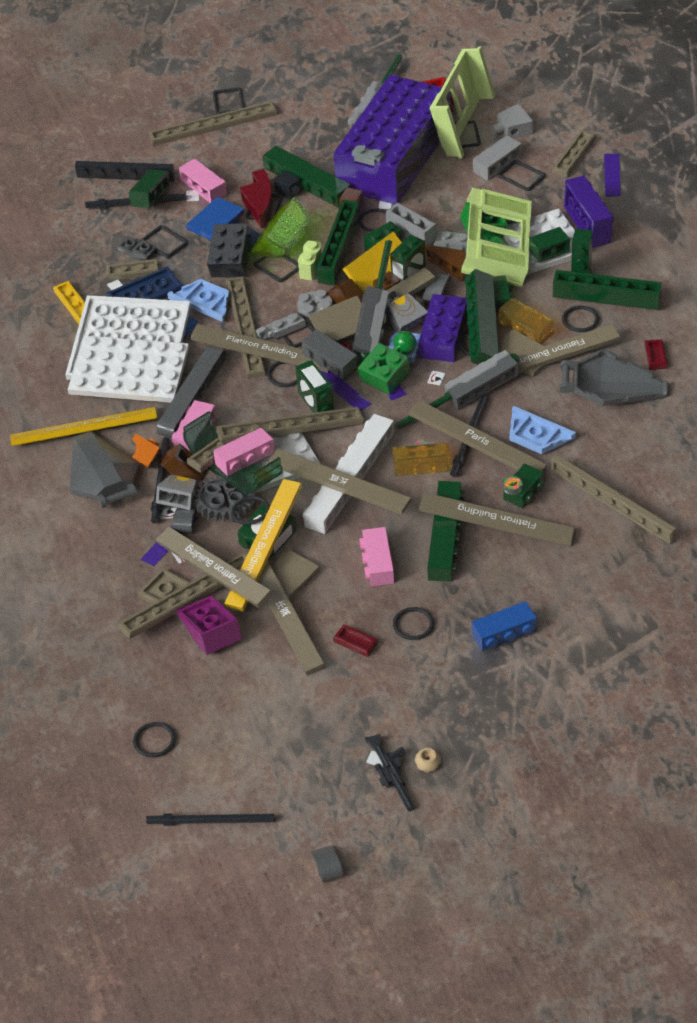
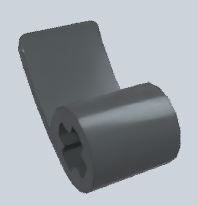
(184, 520)
(327, 863)

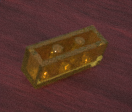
(526, 321)
(421, 459)

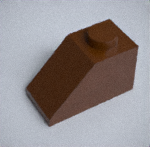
(344, 291)
(176, 463)

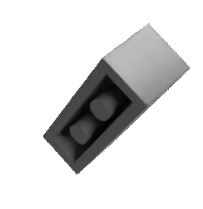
(329, 354)

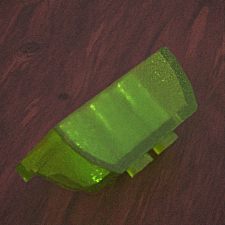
(282, 231)

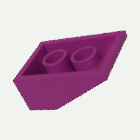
(210, 624)

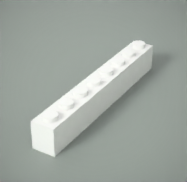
(356, 462)

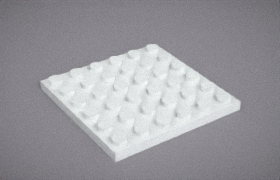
(130, 320)

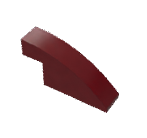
(258, 197)

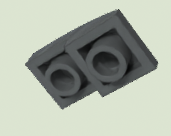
(136, 249)
(437, 287)

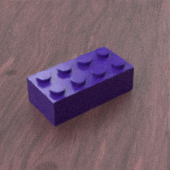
(588, 210)
(442, 328)

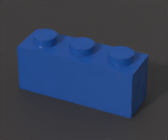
(504, 626)

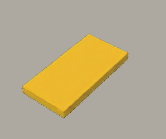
(366, 267)

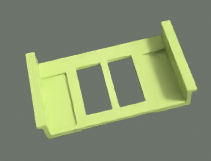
(475, 85)
(491, 256)

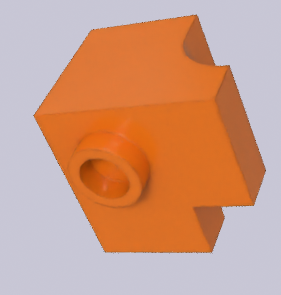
(146, 450)

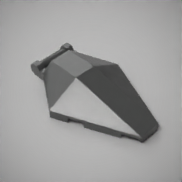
(610, 380)
(101, 470)

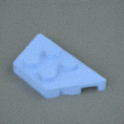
(204, 298)
(537, 432)

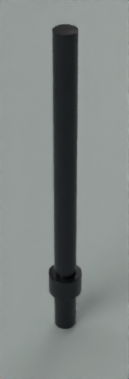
(102, 203)
(459, 459)
(156, 508)
(169, 819)

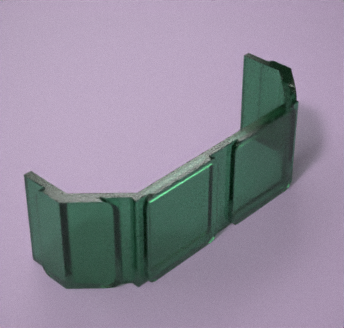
(249, 479)

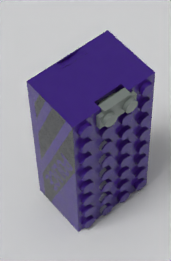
(390, 140)

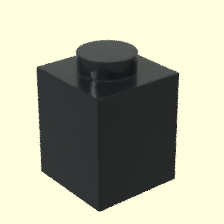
(287, 185)

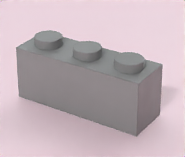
(497, 157)
(411, 223)

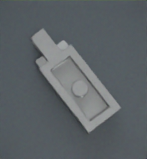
(281, 327)

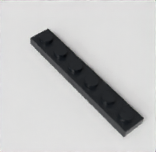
(119, 170)

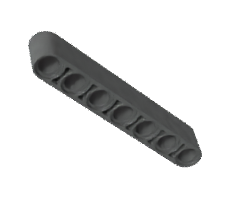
(192, 389)

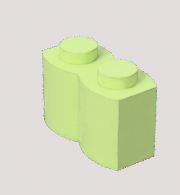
(309, 260)

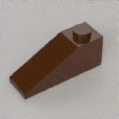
(447, 259)

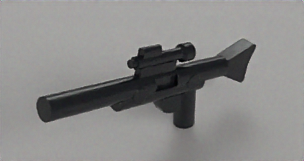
(390, 773)

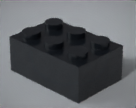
(229, 250)

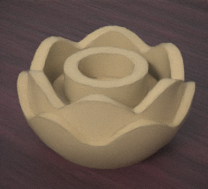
(427, 765)

